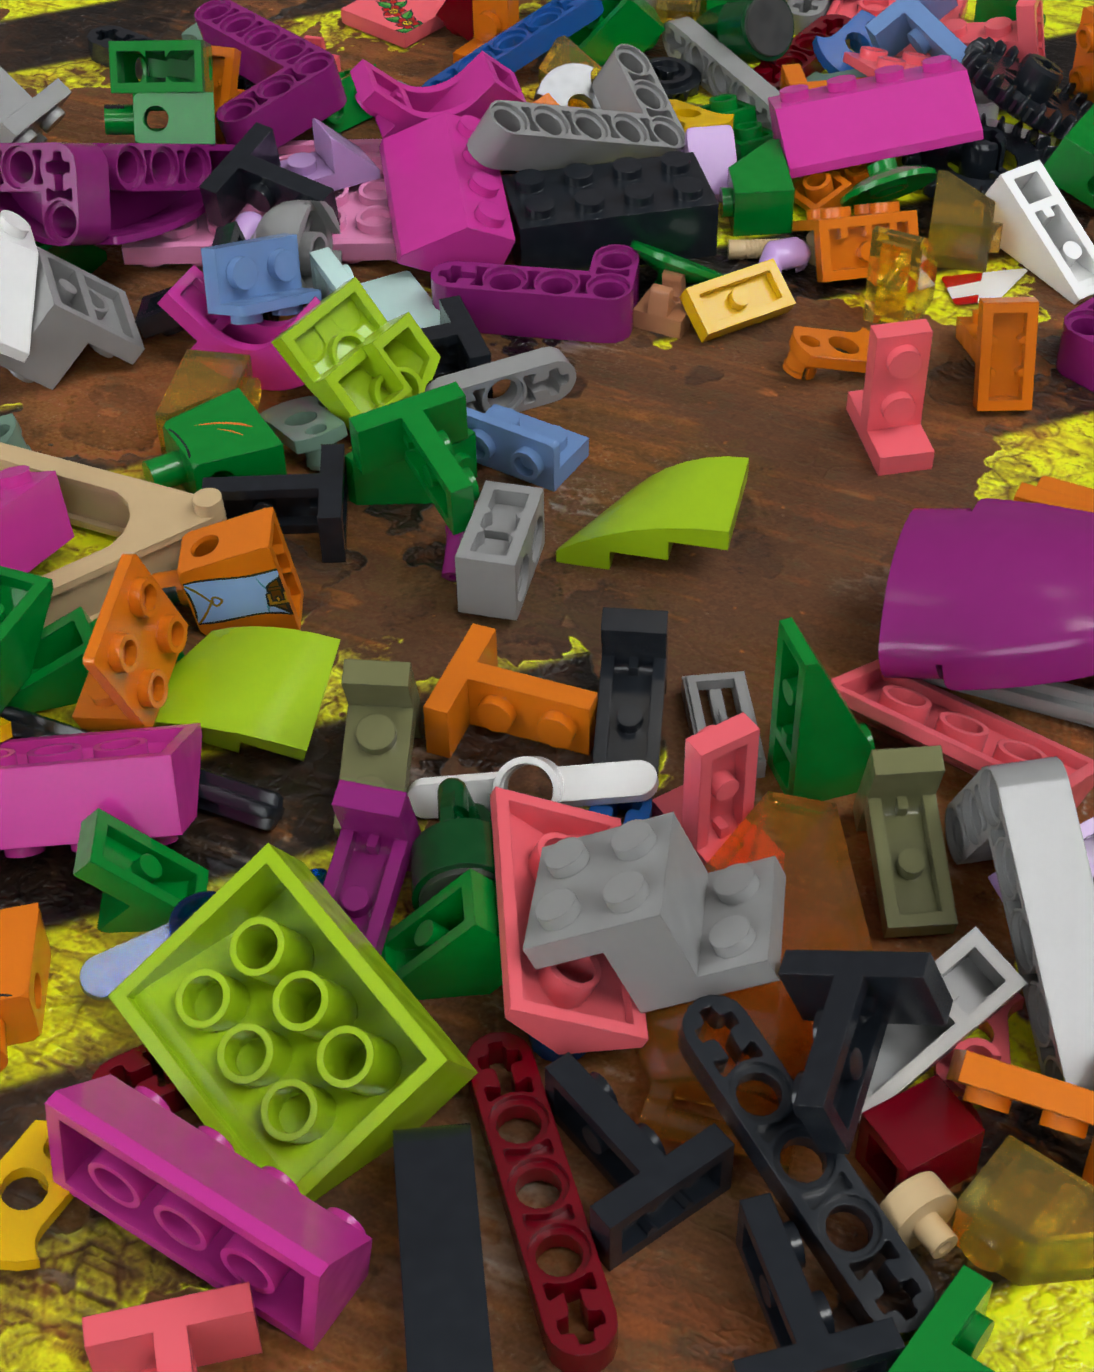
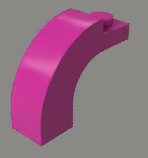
(402, 106)
(215, 333)

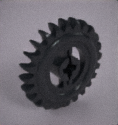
(1025, 88)
(983, 160)

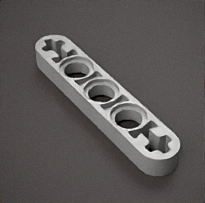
(719, 67)

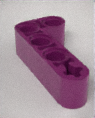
(547, 301)

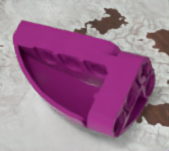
(105, 189)
(991, 596)

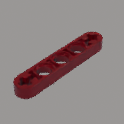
(542, 1228)

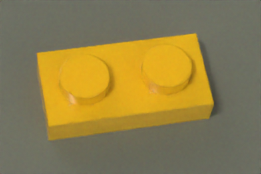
(737, 300)

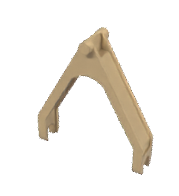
(140, 513)

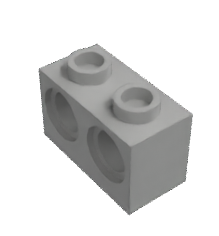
(500, 550)

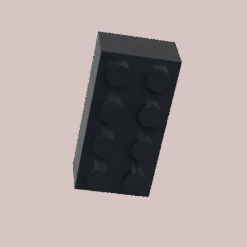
(579, 208)

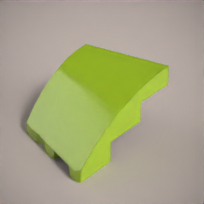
(357, 356)
(680, 505)
(252, 688)

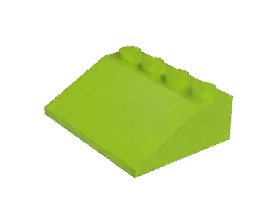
(290, 1027)

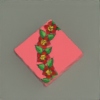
(394, 20)

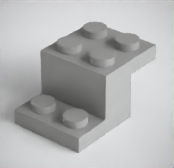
(26, 118)
(67, 315)
(657, 913)

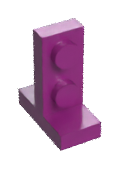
(371, 855)

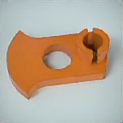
(814, 349)

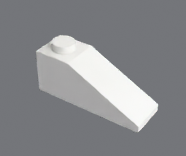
(1043, 231)
(17, 285)

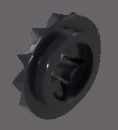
(677, 77)

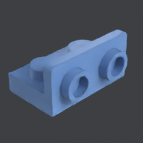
(255, 278)
(526, 446)

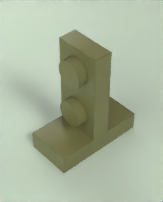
(380, 724)
(907, 840)

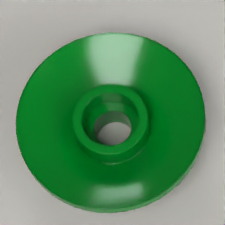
(888, 182)
(661, 260)

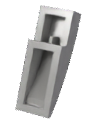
(979, 985)

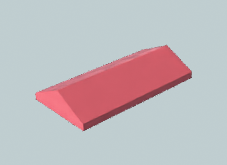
(967, 733)
(569, 1004)

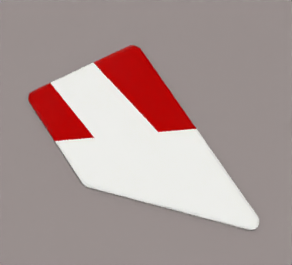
(968, 288)

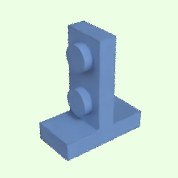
(916, 24)

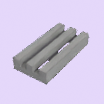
(712, 684)

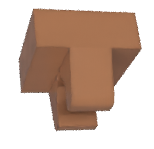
(661, 307)

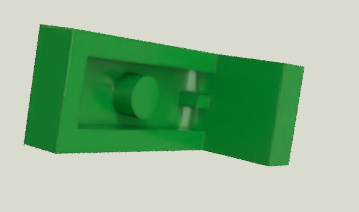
(423, 436)

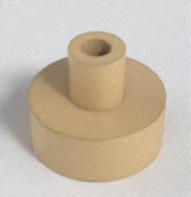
(920, 1213)

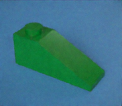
(813, 737)

